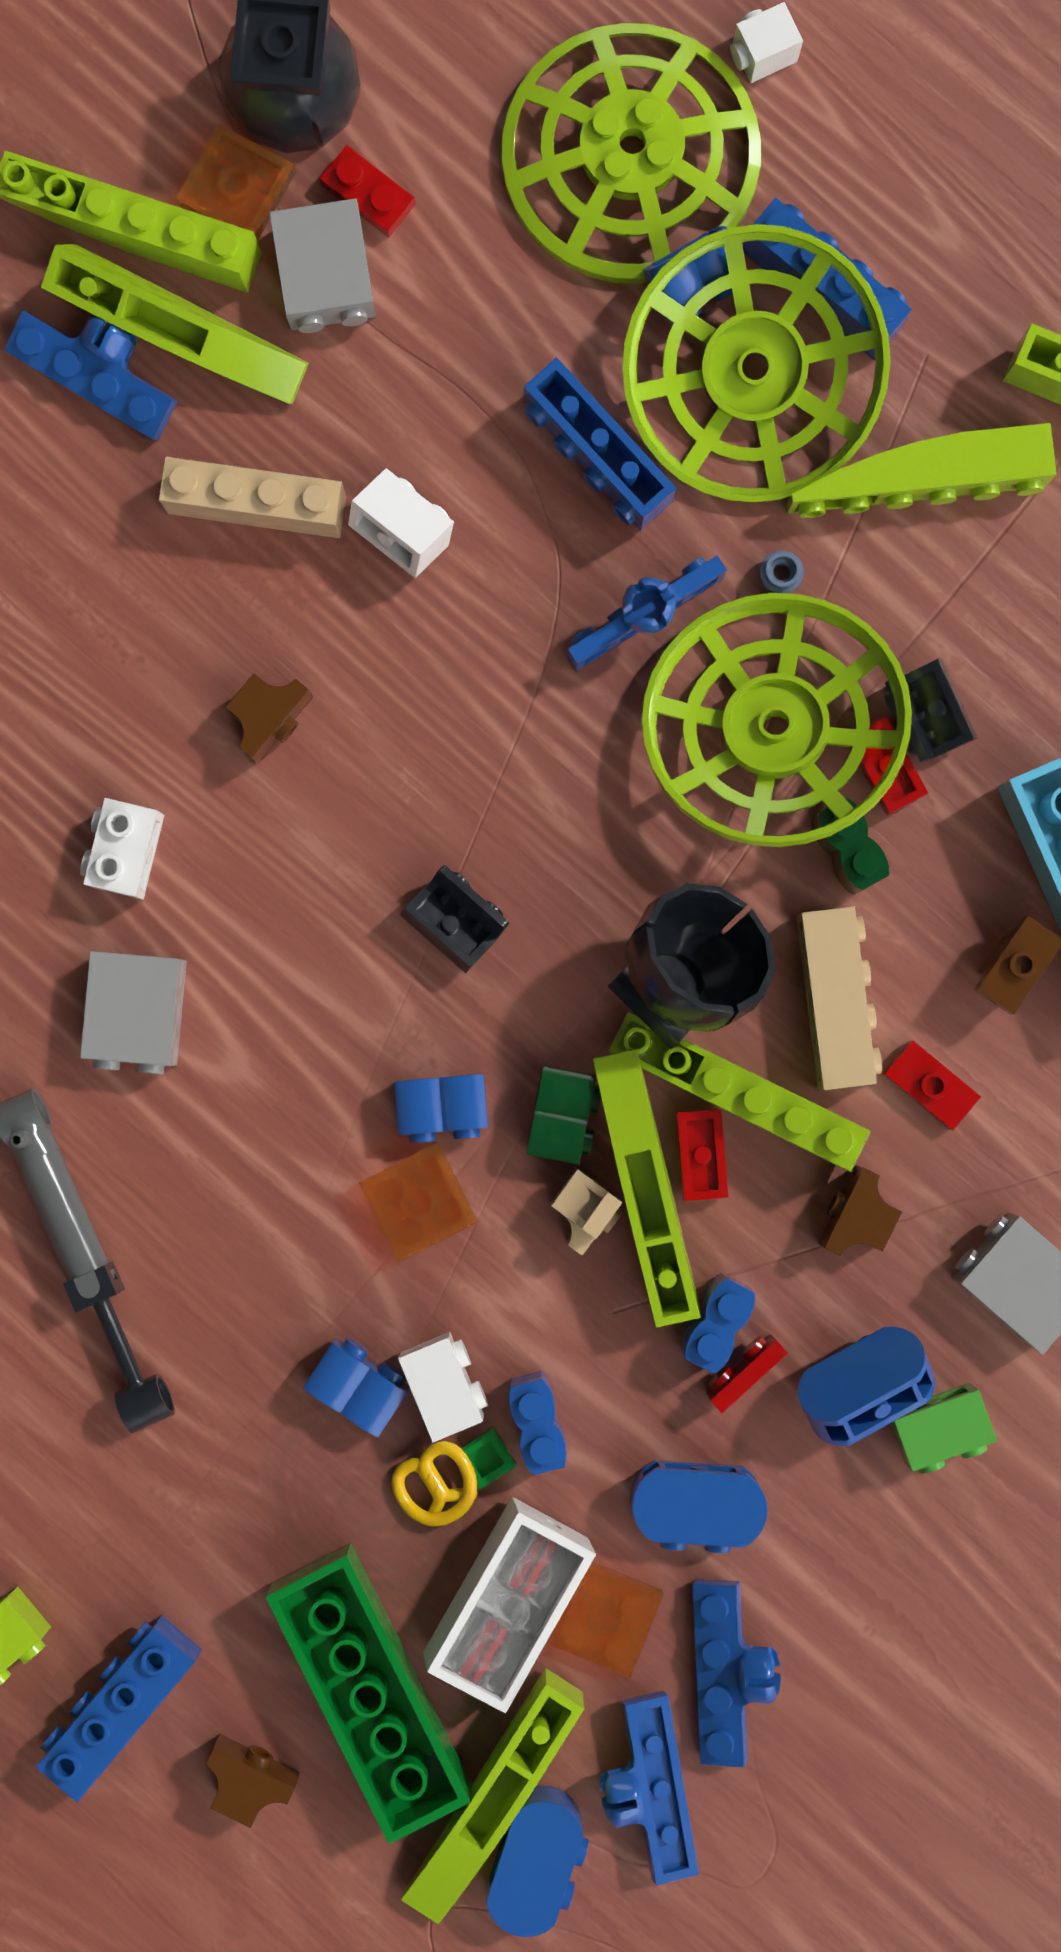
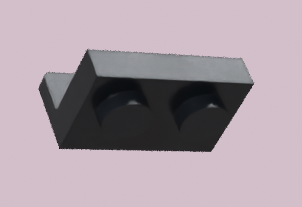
(937, 712)
(455, 918)

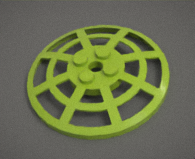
(613, 169)
(762, 334)
(776, 696)

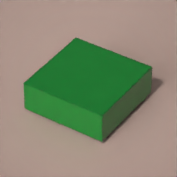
(488, 1457)

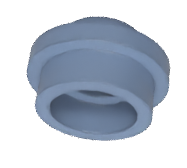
(781, 559)

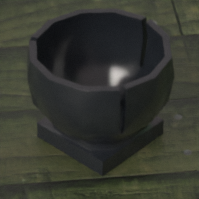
(289, 69)
(687, 970)

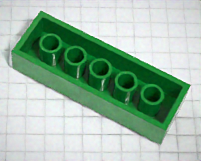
(369, 1693)

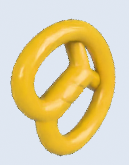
(436, 1485)

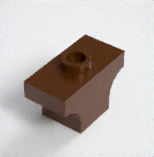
(267, 713)
(1017, 964)
(859, 1215)
(248, 1780)

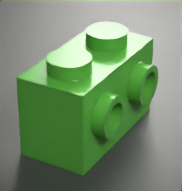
(944, 1428)

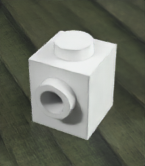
(765, 42)

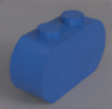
(866, 1386)
(698, 1505)
(536, 1864)

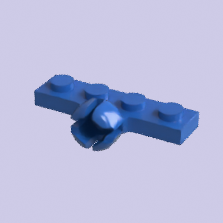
(93, 368)
(645, 609)
(727, 1673)
(652, 1789)

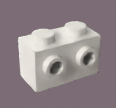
(400, 522)
(122, 848)
(443, 1386)

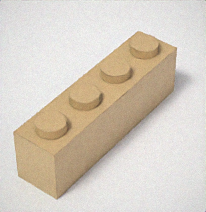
(252, 497)
(837, 998)

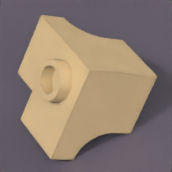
(588, 1208)

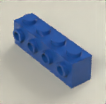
(833, 286)
(598, 444)
(119, 1708)

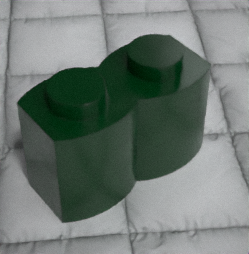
(855, 856)
(562, 1115)

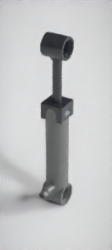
(89, 1275)

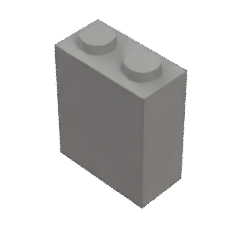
(323, 265)
(133, 1011)
(1016, 1280)

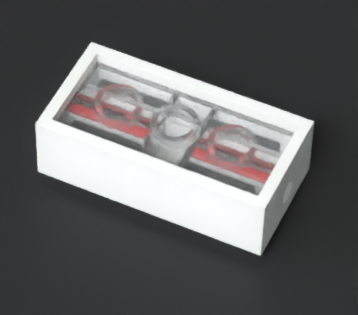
(508, 1605)

